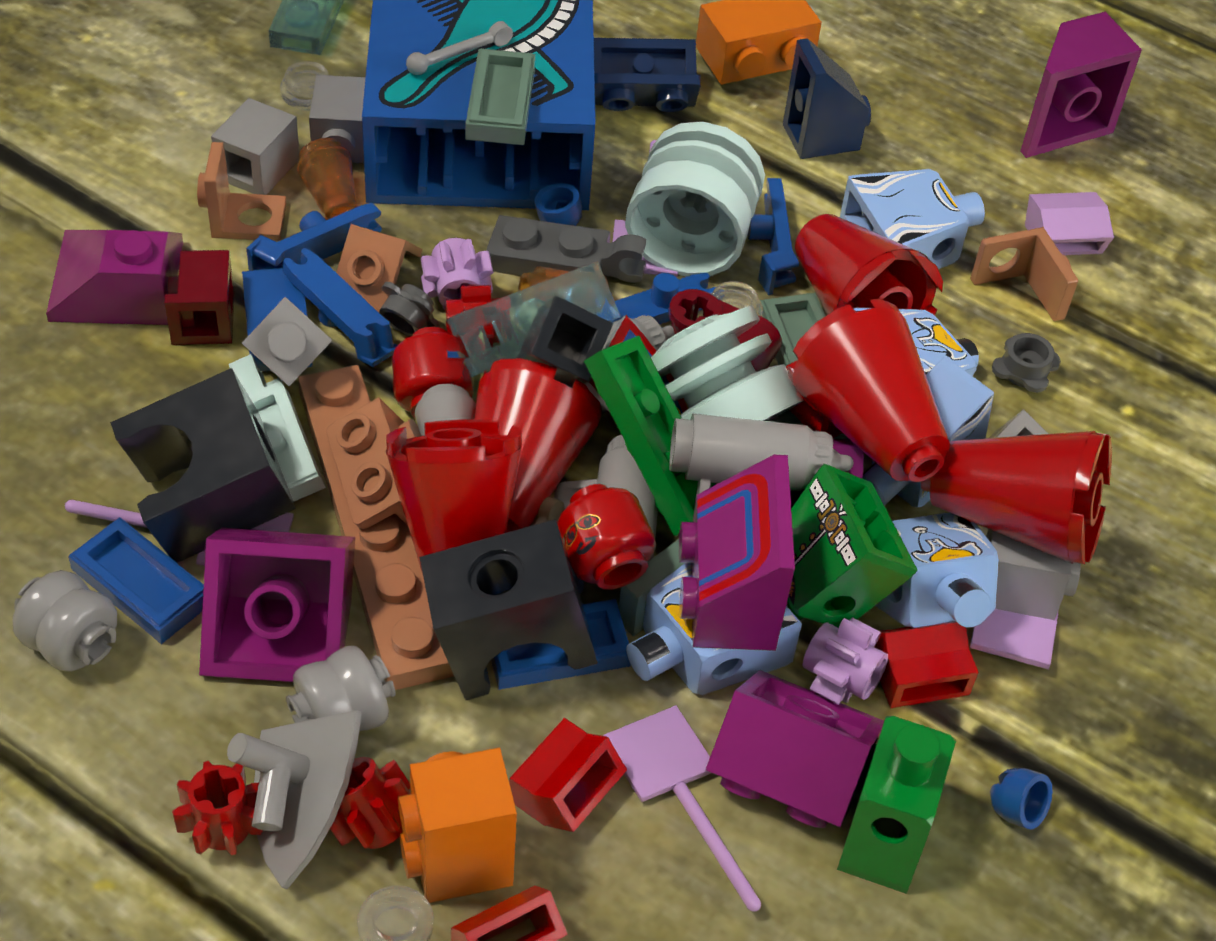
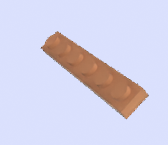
(384, 554)

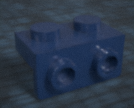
(645, 73)

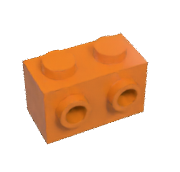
(753, 36)
(459, 824)

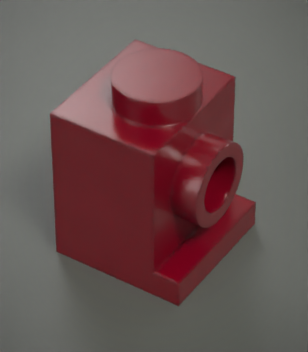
(201, 299)

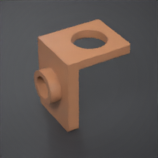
(226, 207)
(372, 260)
(1037, 260)

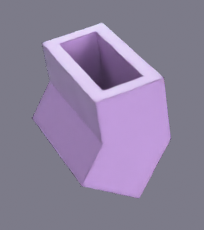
(1073, 221)

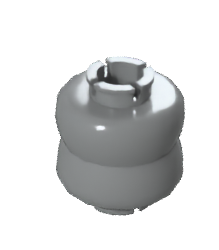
(65, 620)
(342, 685)

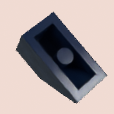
(823, 105)

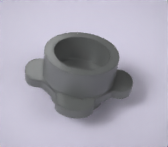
(407, 308)
(1027, 362)

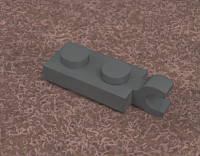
(524, 244)

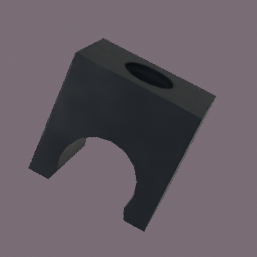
(229, 461)
(538, 607)

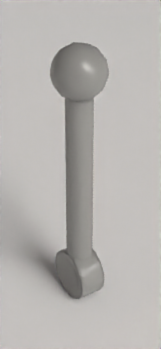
(498, 33)

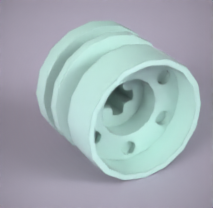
(696, 198)
(717, 373)

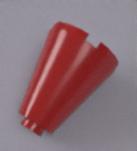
(859, 265)
(873, 388)
(552, 422)
(454, 481)
(1030, 488)

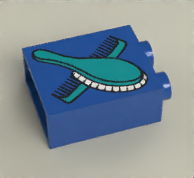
(418, 122)

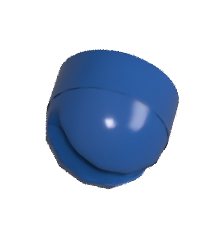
(556, 195)
(1022, 797)

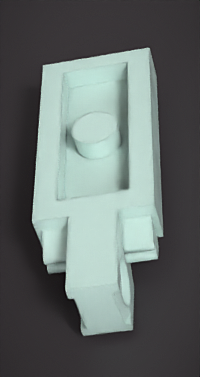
(282, 428)

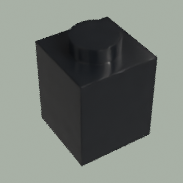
(564, 338)

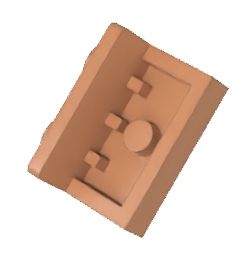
(362, 461)

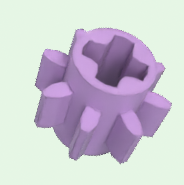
(453, 266)
(845, 660)

